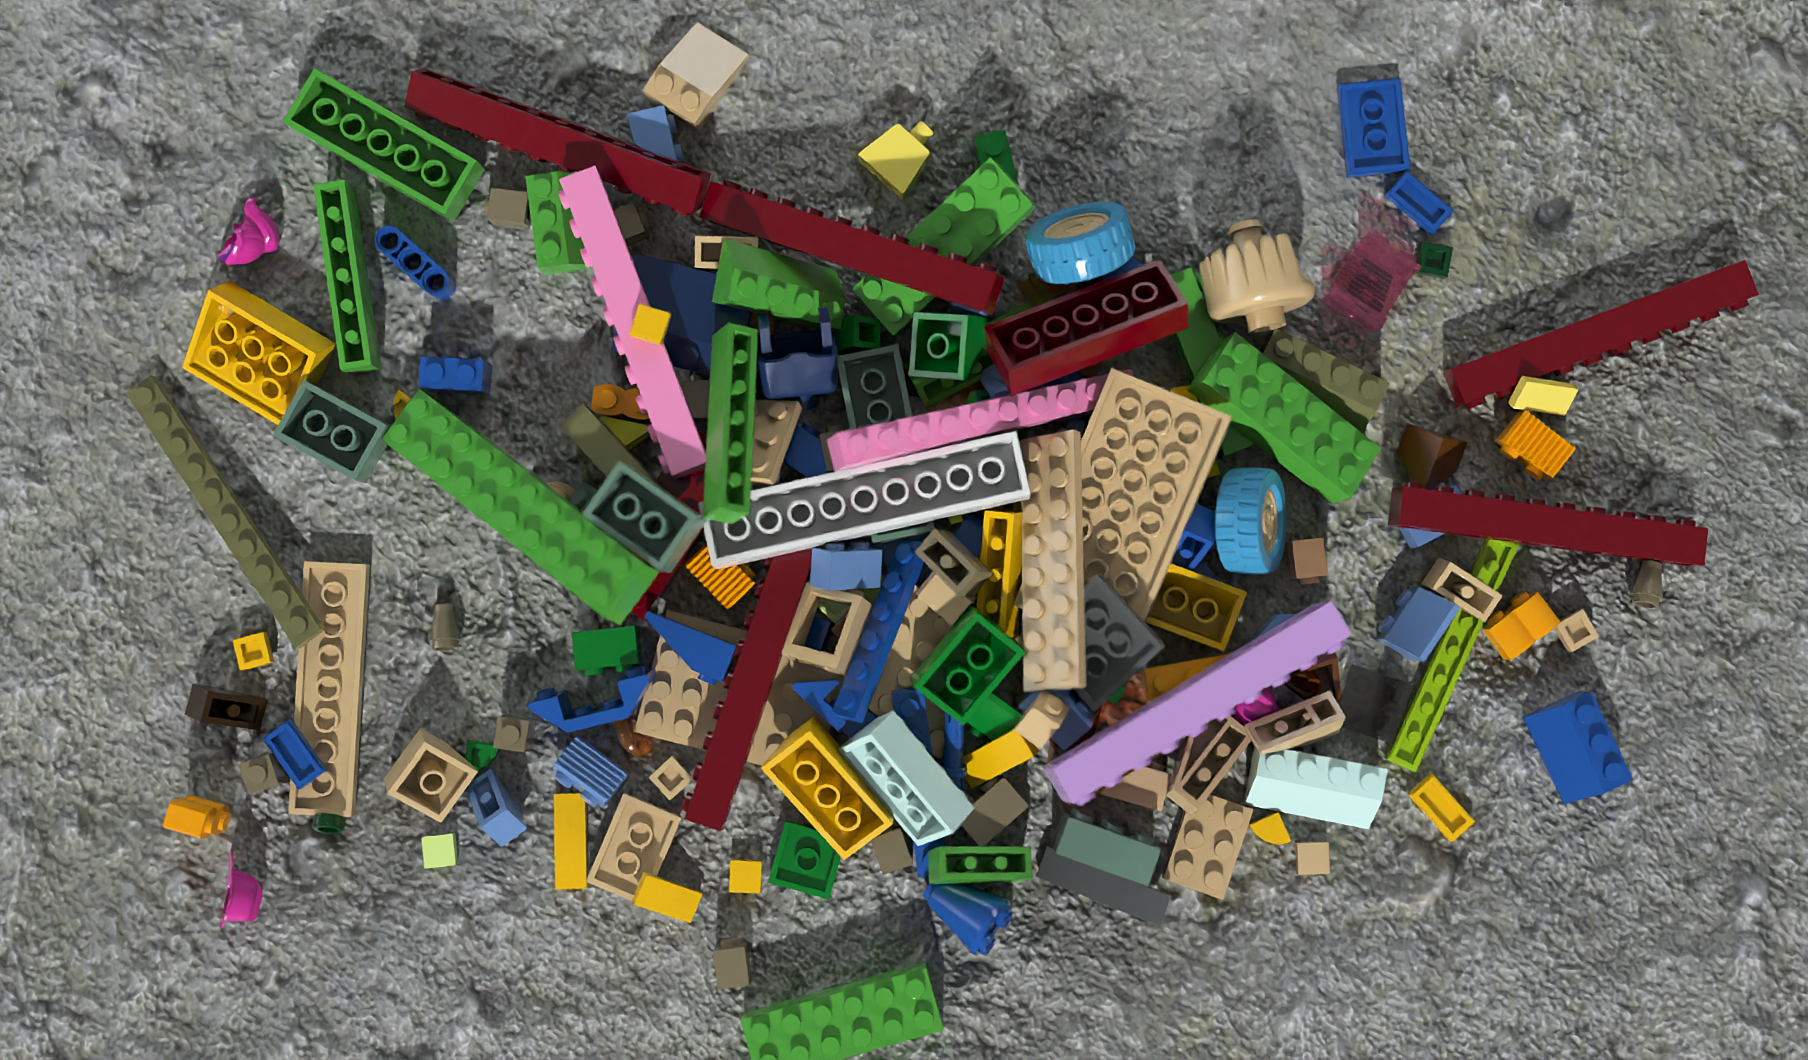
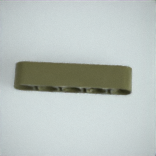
(600, 442)

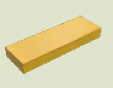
(997, 757)
(570, 841)

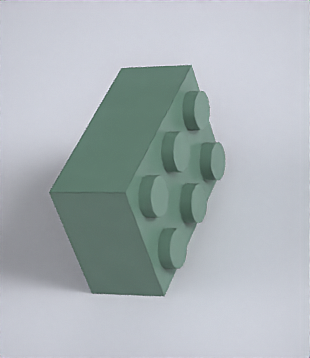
(333, 432)
(644, 517)
(1106, 846)

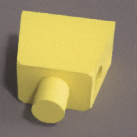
(898, 157)

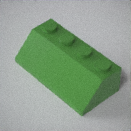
(777, 286)

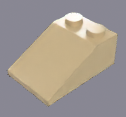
(695, 76)

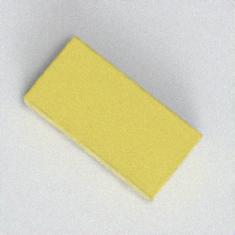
(1543, 395)

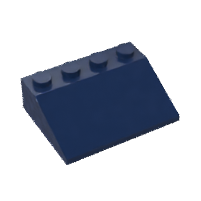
(694, 317)

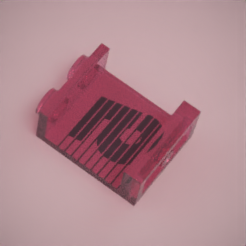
(1371, 281)

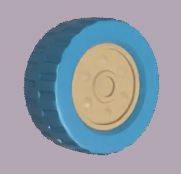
(1080, 243)
(1251, 520)

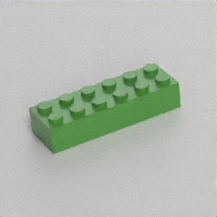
(383, 145)
(966, 224)
(1284, 419)
(846, 1018)

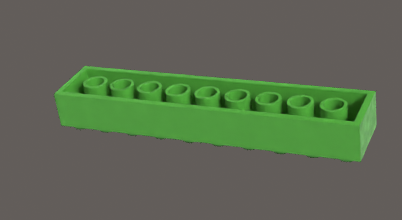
(520, 507)

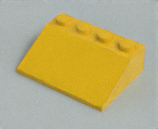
(254, 350)

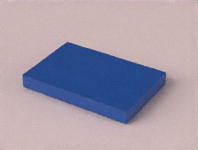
(1373, 127)

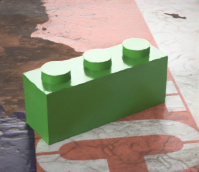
(979, 865)

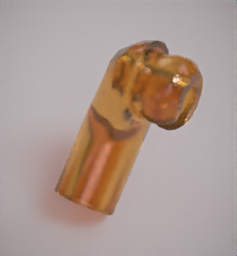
(629, 742)

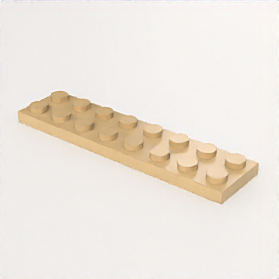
(1053, 564)
(332, 685)

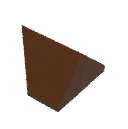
(1429, 455)
(1317, 678)

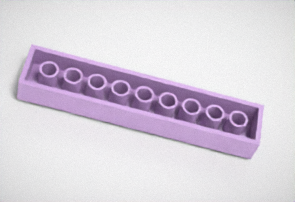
(1197, 701)

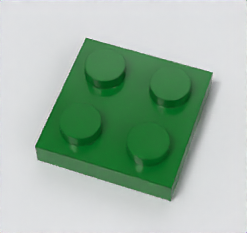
(804, 861)

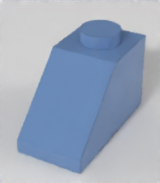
(495, 808)

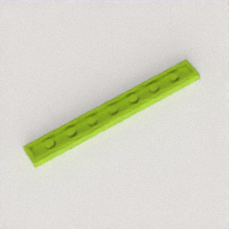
(1447, 663)

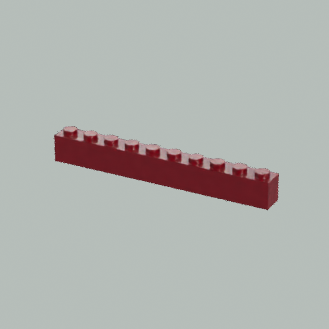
(556, 140)
(853, 247)
(1602, 333)
(1547, 526)
(747, 690)

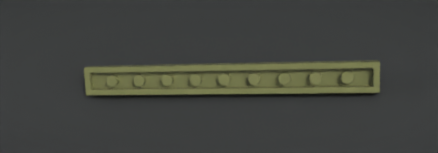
(225, 512)

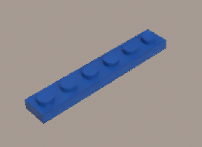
(879, 633)
(911, 707)

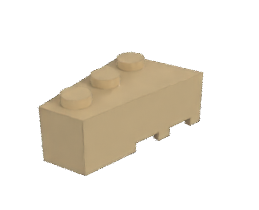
(1205, 762)

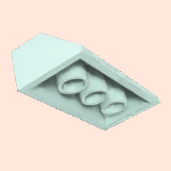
(906, 779)
(1316, 786)

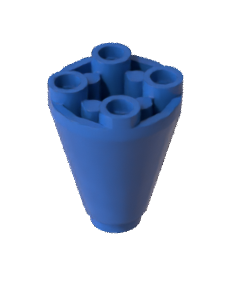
(970, 913)

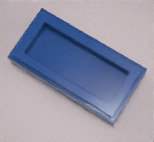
(1418, 203)
(295, 754)

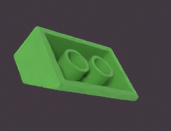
(553, 238)

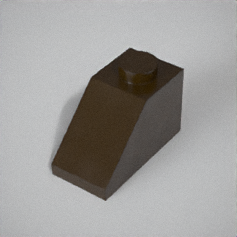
(225, 707)

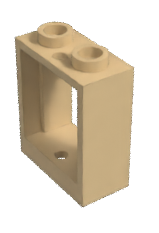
(849, 638)

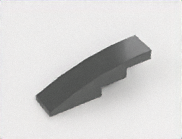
(1104, 887)

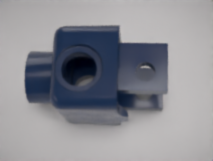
(798, 363)

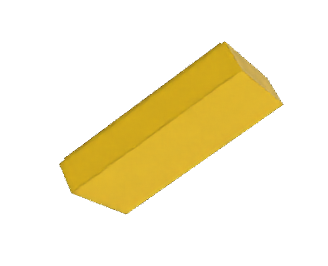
(1441, 807)
(666, 897)

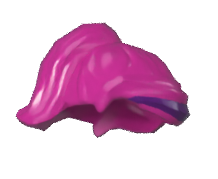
(252, 237)

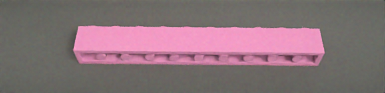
(623, 292)
(965, 423)

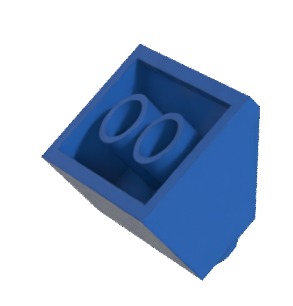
(1577, 747)

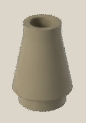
(1648, 586)
(444, 629)

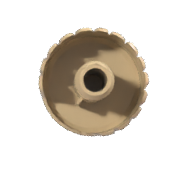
(1255, 280)

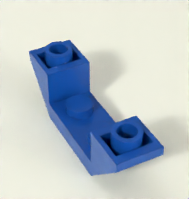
(557, 708)

